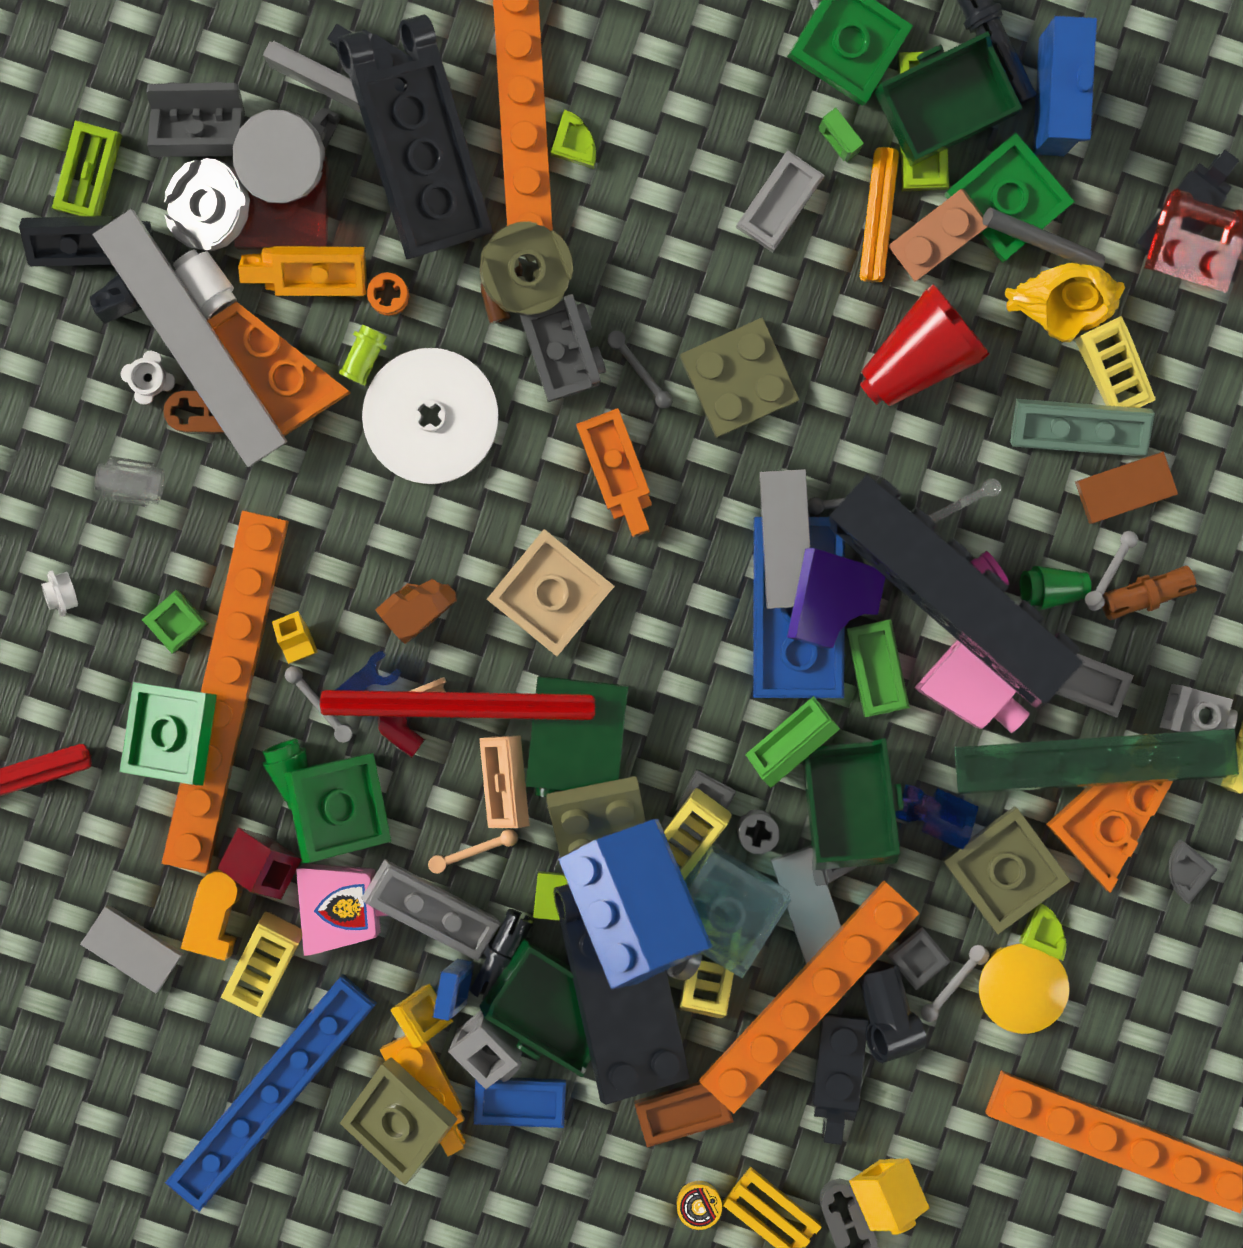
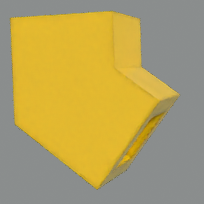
(294, 637)

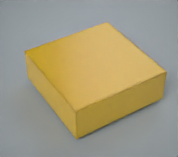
(416, 1016)

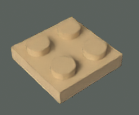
(550, 592)

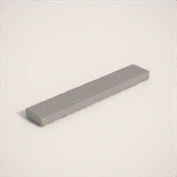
(190, 337)

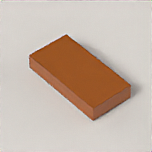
(1126, 487)
(680, 1113)

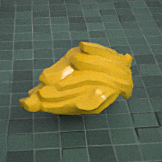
(1067, 299)

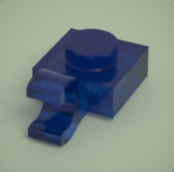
(369, 675)
(943, 815)

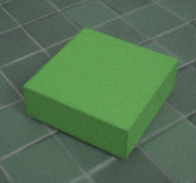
(840, 135)
(175, 621)

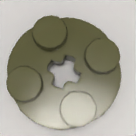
(536, 244)

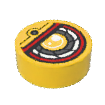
(699, 1205)

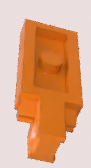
(616, 468)

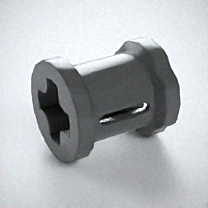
(765, 843)

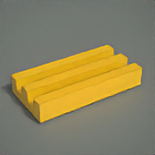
(801, 1238)

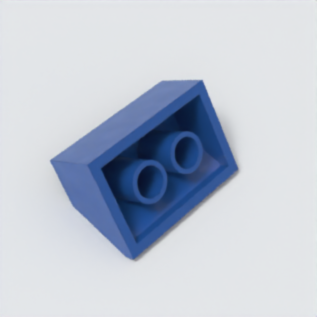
(635, 904)

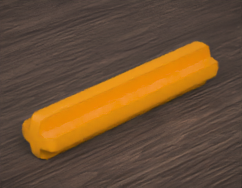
(879, 214)

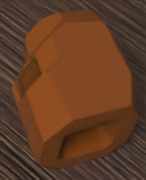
(416, 607)

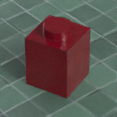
(259, 863)

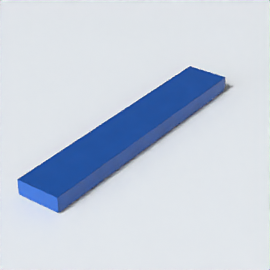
(271, 1092)

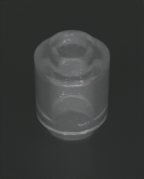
(130, 481)

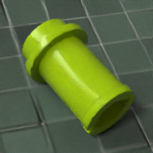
(363, 354)

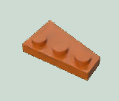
(279, 374)
(1105, 825)

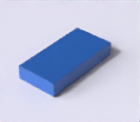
(453, 989)
(521, 1103)

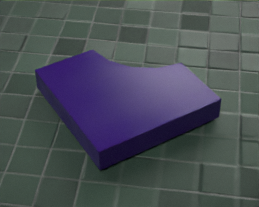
(830, 595)

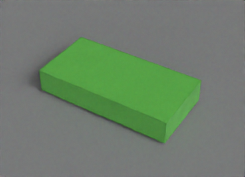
(877, 668)
(792, 742)

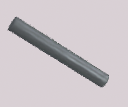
(1042, 238)

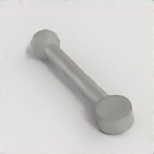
(1095, 599)
(342, 731)
(978, 955)

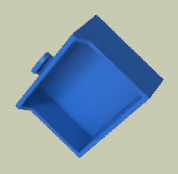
(1064, 85)

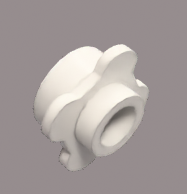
(135, 373)
(59, 592)

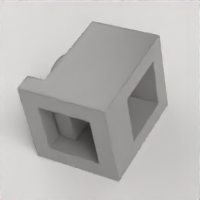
(1183, 710)
(486, 1051)

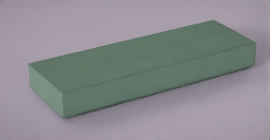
(1082, 427)

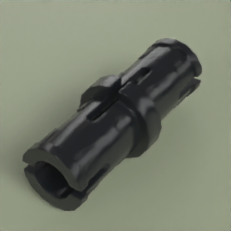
(502, 950)

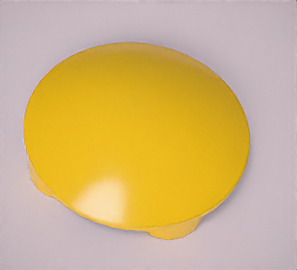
(1023, 989)

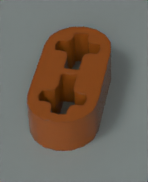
(196, 424)

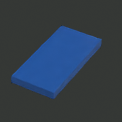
(783, 664)

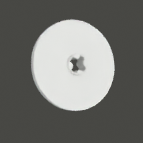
(394, 417)

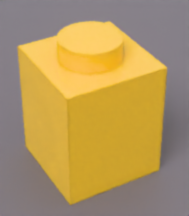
(889, 1195)

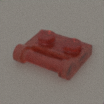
(1192, 255)

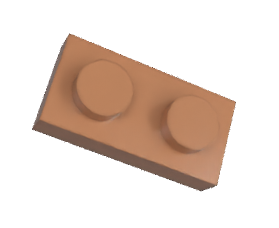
(938, 235)

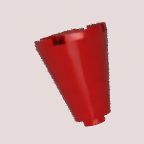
(922, 351)

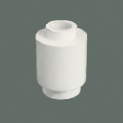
(205, 282)

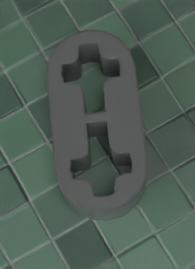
(834, 1220)

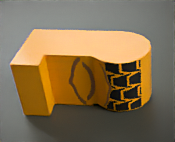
(210, 916)

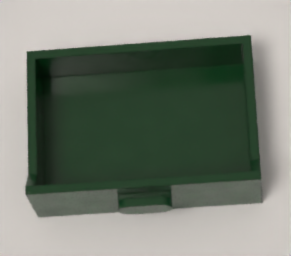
(947, 98)
(852, 805)
(539, 1007)

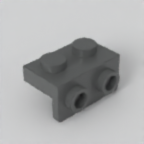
(194, 119)
(562, 349)

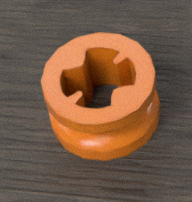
(378, 284)

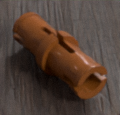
(1149, 592)

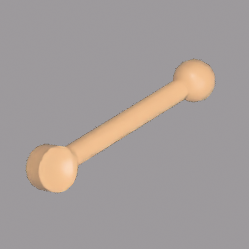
(439, 863)

